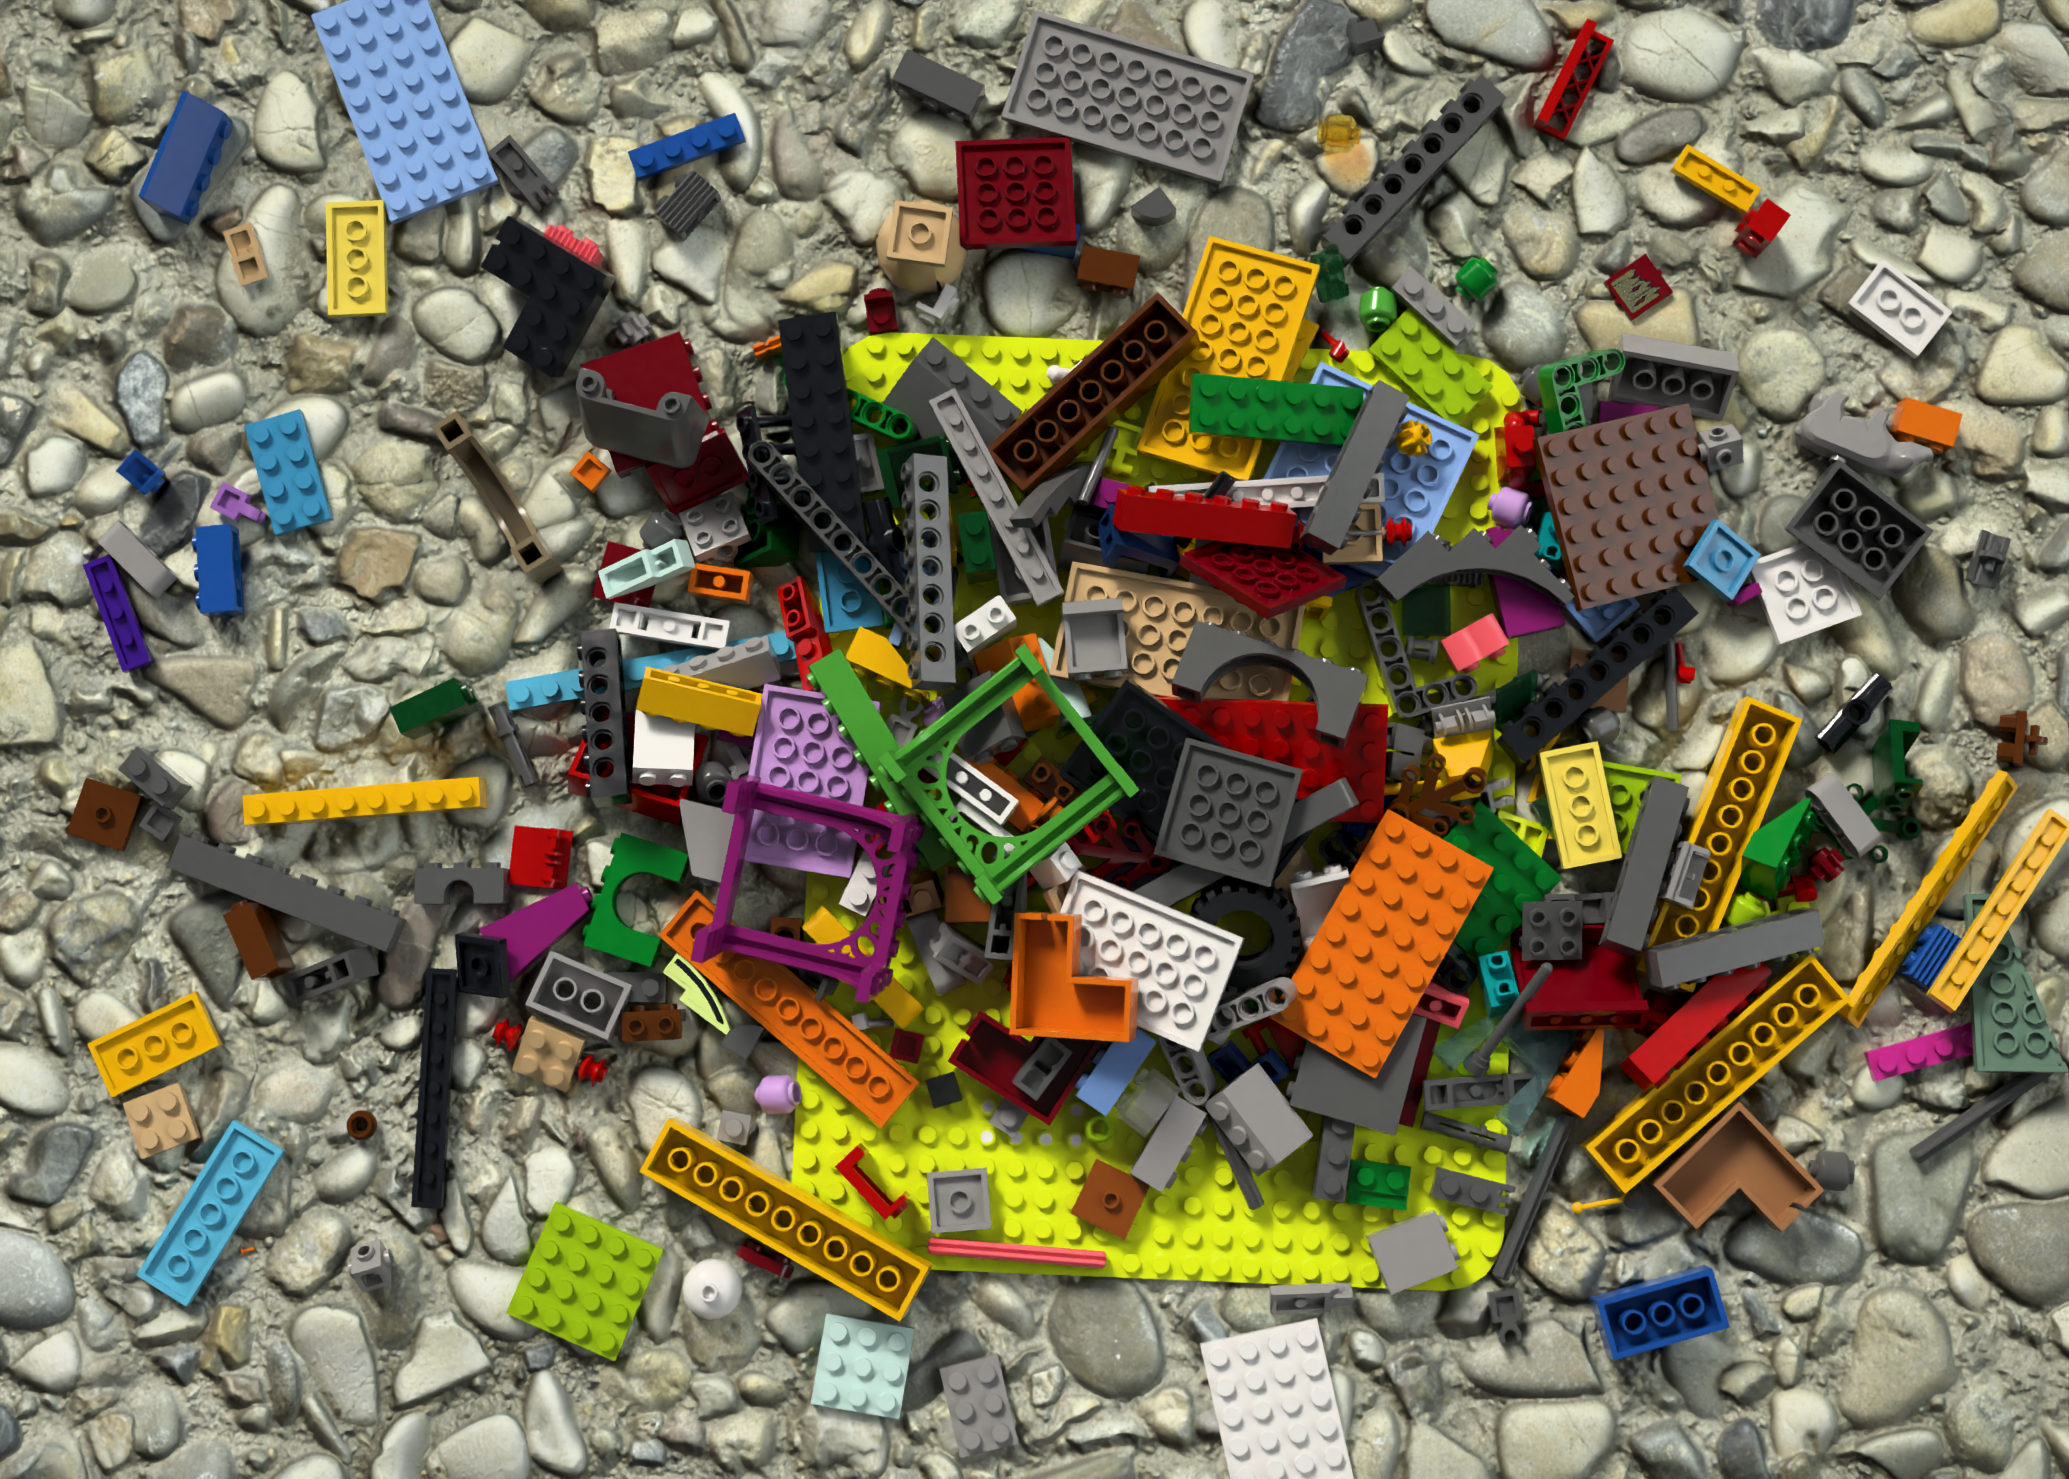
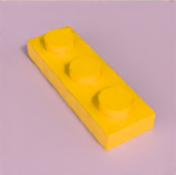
(1715, 179)

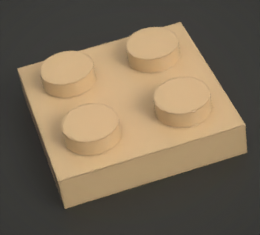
(161, 1120)

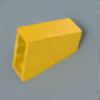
(1462, 753)

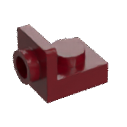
(880, 311)

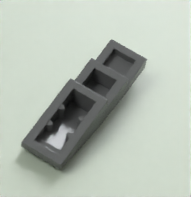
(1050, 496)

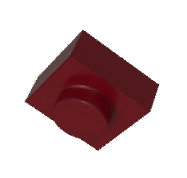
(906, 1045)

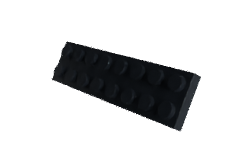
(823, 421)

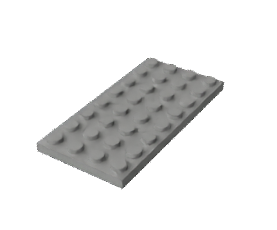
(1127, 97)

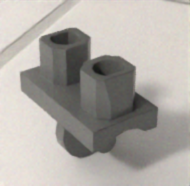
(1988, 559)

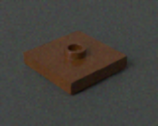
(105, 814)

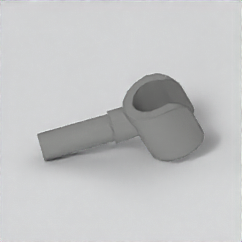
(861, 1022)

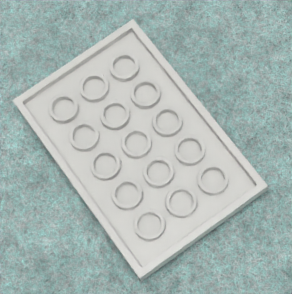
(1175, 956)
(1276, 1404)

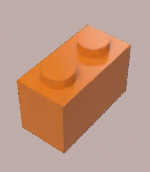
(1925, 425)
(721, 584)

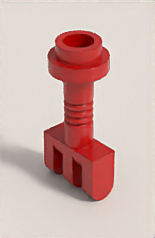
(1801, 887)

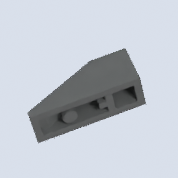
(1001, 924)
(331, 974)

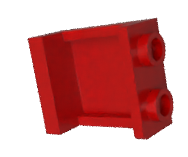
(867, 1188)

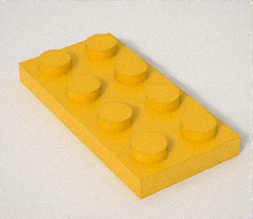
(154, 1044)

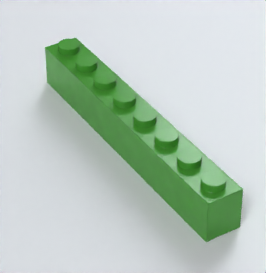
(872, 739)

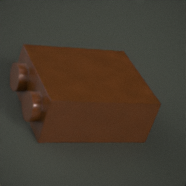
(258, 940)

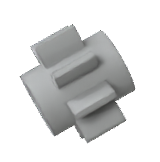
(633, 329)

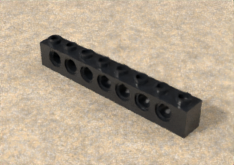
(1670, 605)

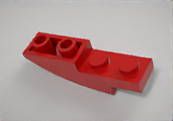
(803, 626)

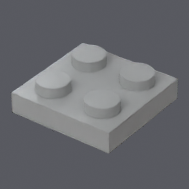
(959, 1200)

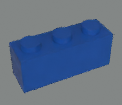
(218, 570)

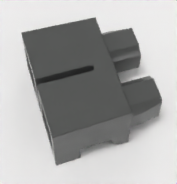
(1406, 749)

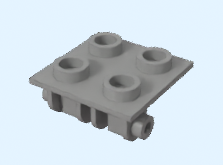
(1463, 718)

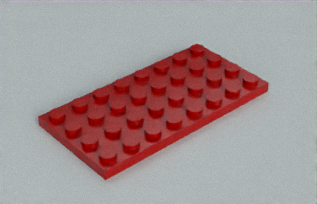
(1287, 736)

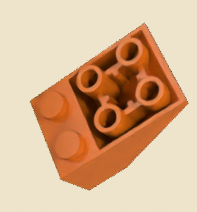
(1579, 1077)

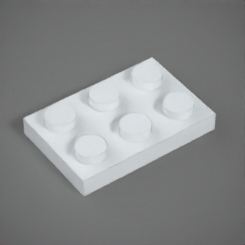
(1898, 309)

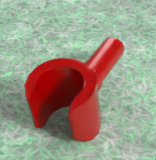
(1338, 351)
(1684, 673)

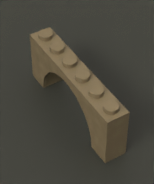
(476, 462)

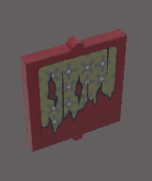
(1638, 287)

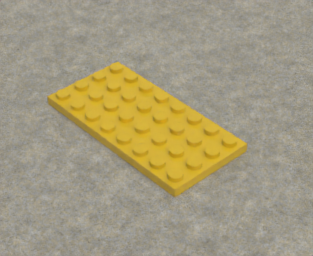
(1248, 322)

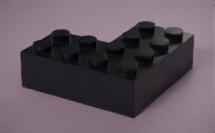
(561, 290)

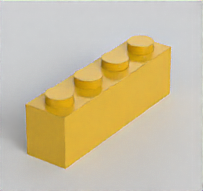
(699, 702)

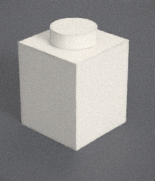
(1056, 867)

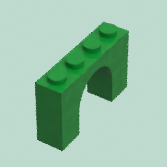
(607, 929)

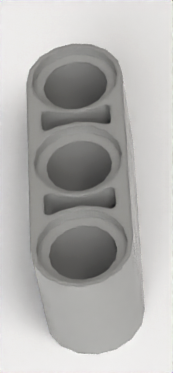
(137, 559)
(1843, 816)
(924, 928)

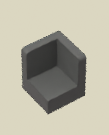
(1364, 36)

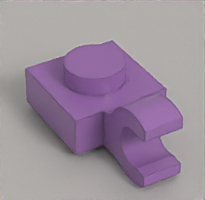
(235, 503)

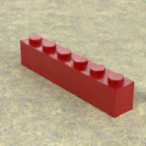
(1203, 517)
(1691, 1024)

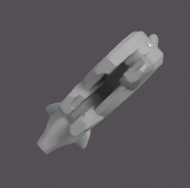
(1855, 442)

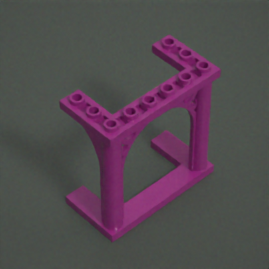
(863, 972)

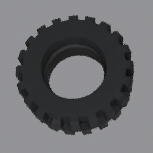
(1274, 908)

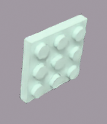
(862, 1365)

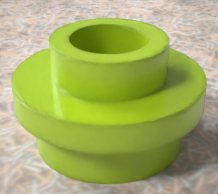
(1105, 1135)

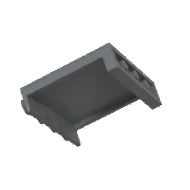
(1347, 1094)

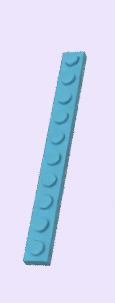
(565, 685)

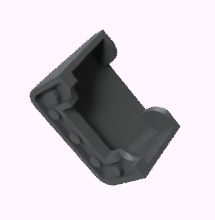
(661, 436)

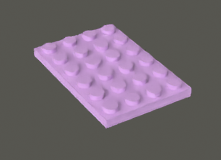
(804, 752)

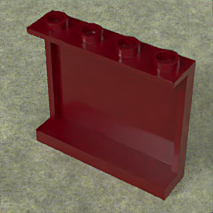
(645, 375)
(1583, 992)

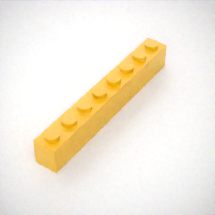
(364, 802)

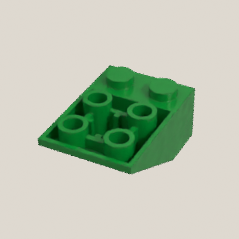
(1775, 850)

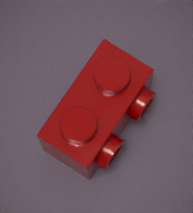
(1759, 228)

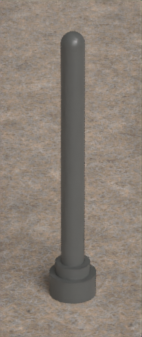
(1478, 1062)

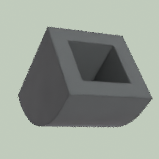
(1154, 209)
(743, 1039)

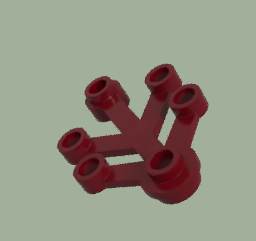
(1119, 852)

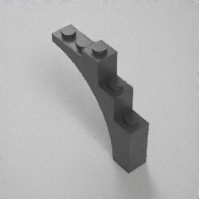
(1512, 559)

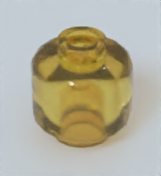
(1338, 133)

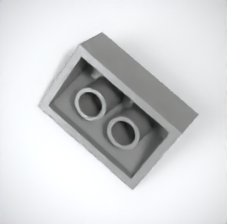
(579, 997)
(1257, 1119)

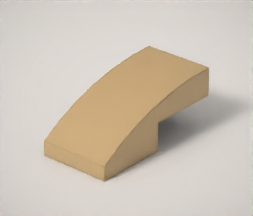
(246, 254)

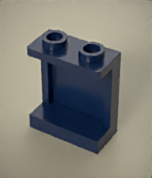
(1145, 547)

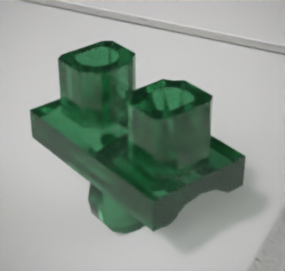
(1331, 277)

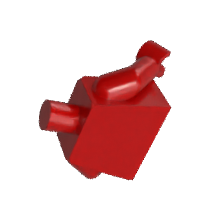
(1516, 452)

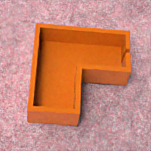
(1050, 993)

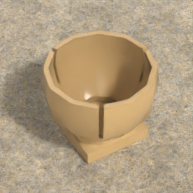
(920, 246)

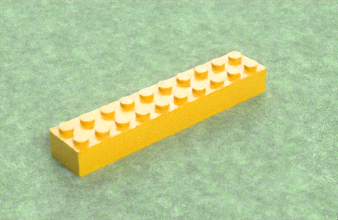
(1727, 818)
(1715, 1075)
(786, 1218)

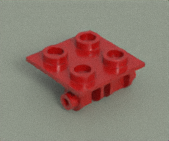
(540, 857)

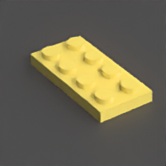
(356, 259)
(1579, 805)

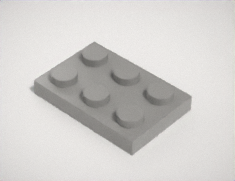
(979, 1405)

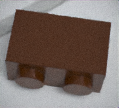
(1107, 271)

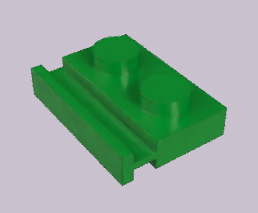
(1378, 1184)

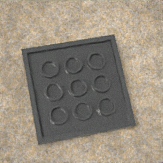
(1228, 812)

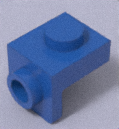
(141, 472)

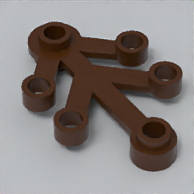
(1433, 799)

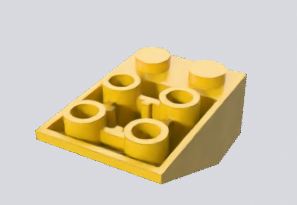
(877, 657)

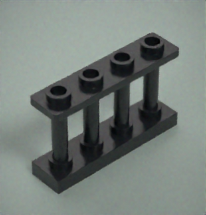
(749, 427)

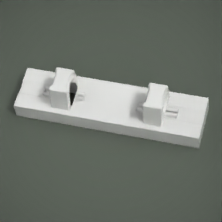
(670, 626)

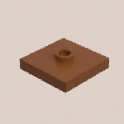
(1110, 1199)

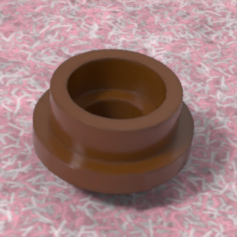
(352, 1125)

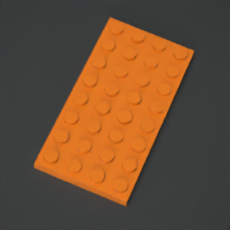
(1382, 942)

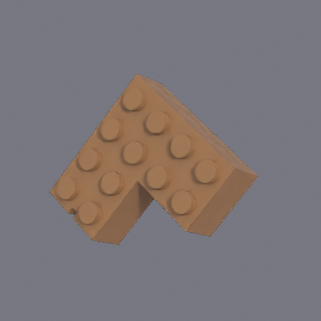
(1732, 1157)

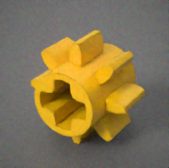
(1413, 438)

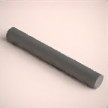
(1098, 466)
(1671, 687)

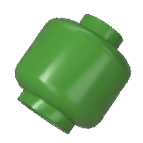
(1378, 309)

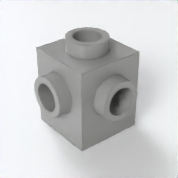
(1721, 447)
(371, 1265)

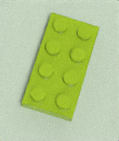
(1430, 367)

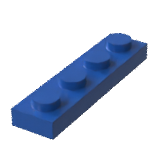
(686, 146)

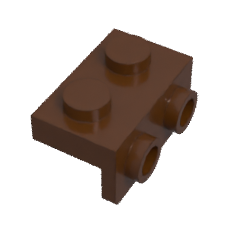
(652, 1025)

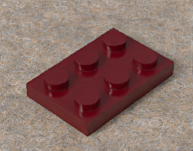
(713, 472)

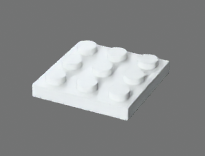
(1802, 593)

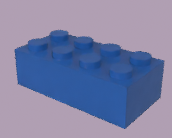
(1659, 1312)

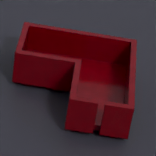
(997, 1056)

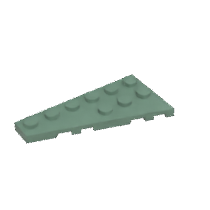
(2007, 1012)

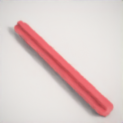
(1017, 1252)

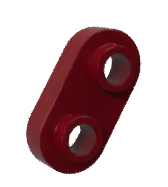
(754, 1253)

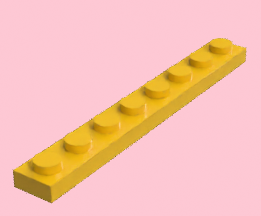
(1999, 911)

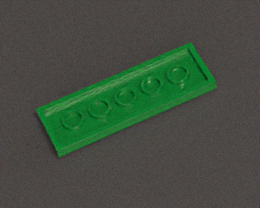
(1272, 409)

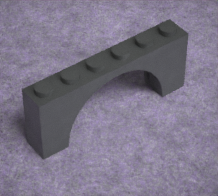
(1216, 651)

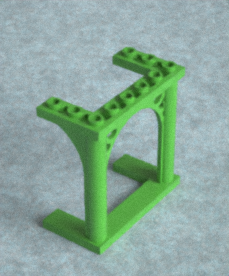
(999, 875)

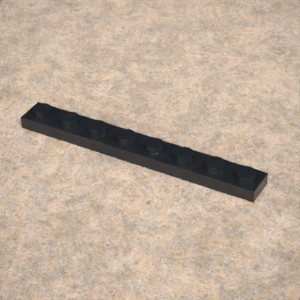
(435, 1088)

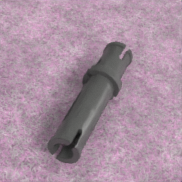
(511, 739)
(1500, 1142)

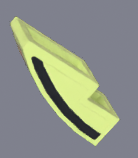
(699, 993)

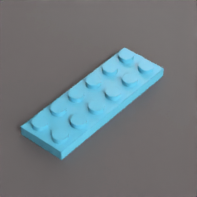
(211, 1213)

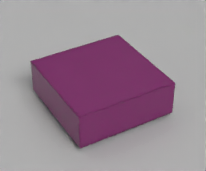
(1745, 593)

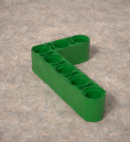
(1567, 385)
(887, 424)

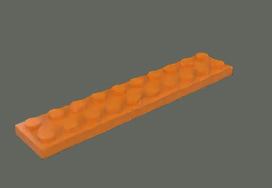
(804, 1025)

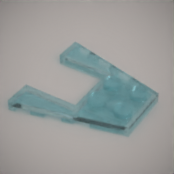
(1537, 1049)

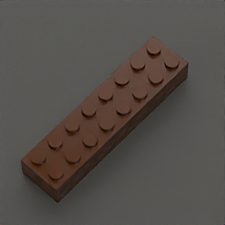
(1094, 395)

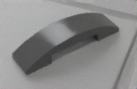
(1472, 1090)

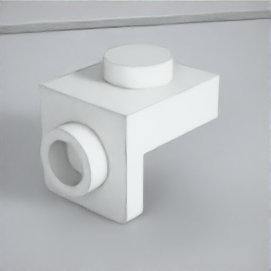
(945, 305)

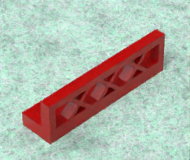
(1567, 72)

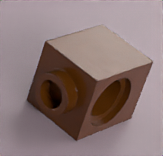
(780, 924)

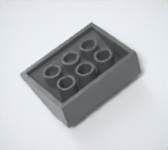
(936, 372)
(1858, 529)

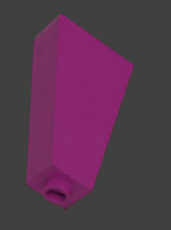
(1519, 607)
(540, 926)

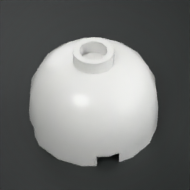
(712, 1289)

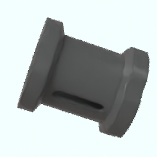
(1429, 655)

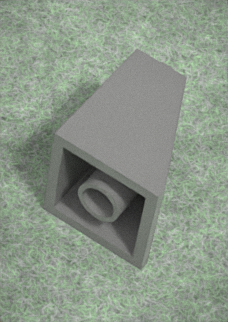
(707, 840)

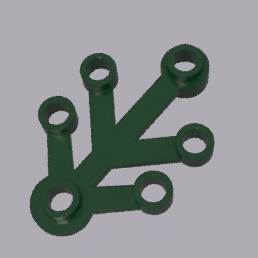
(1897, 827)

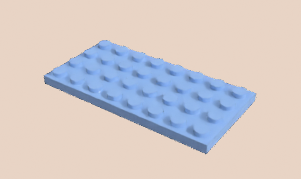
(405, 103)

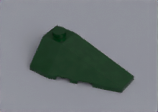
(770, 544)

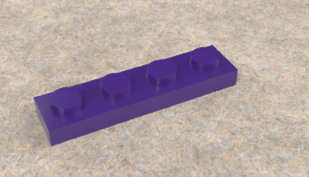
(118, 613)

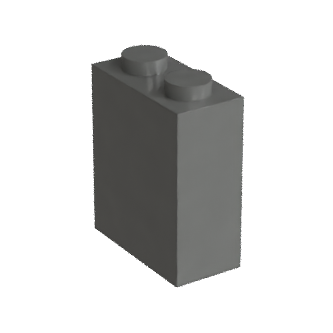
(994, 733)

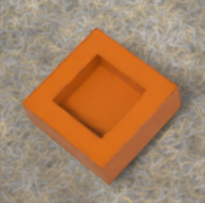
(590, 471)

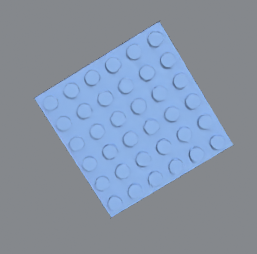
(1413, 486)

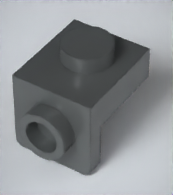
(824, 984)

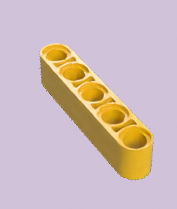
(894, 999)

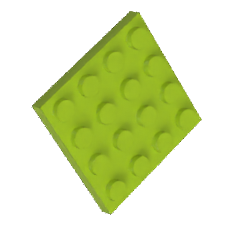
(585, 1281)

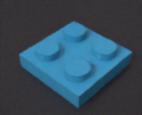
(1721, 560)

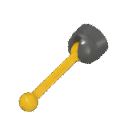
(1632, 1199)

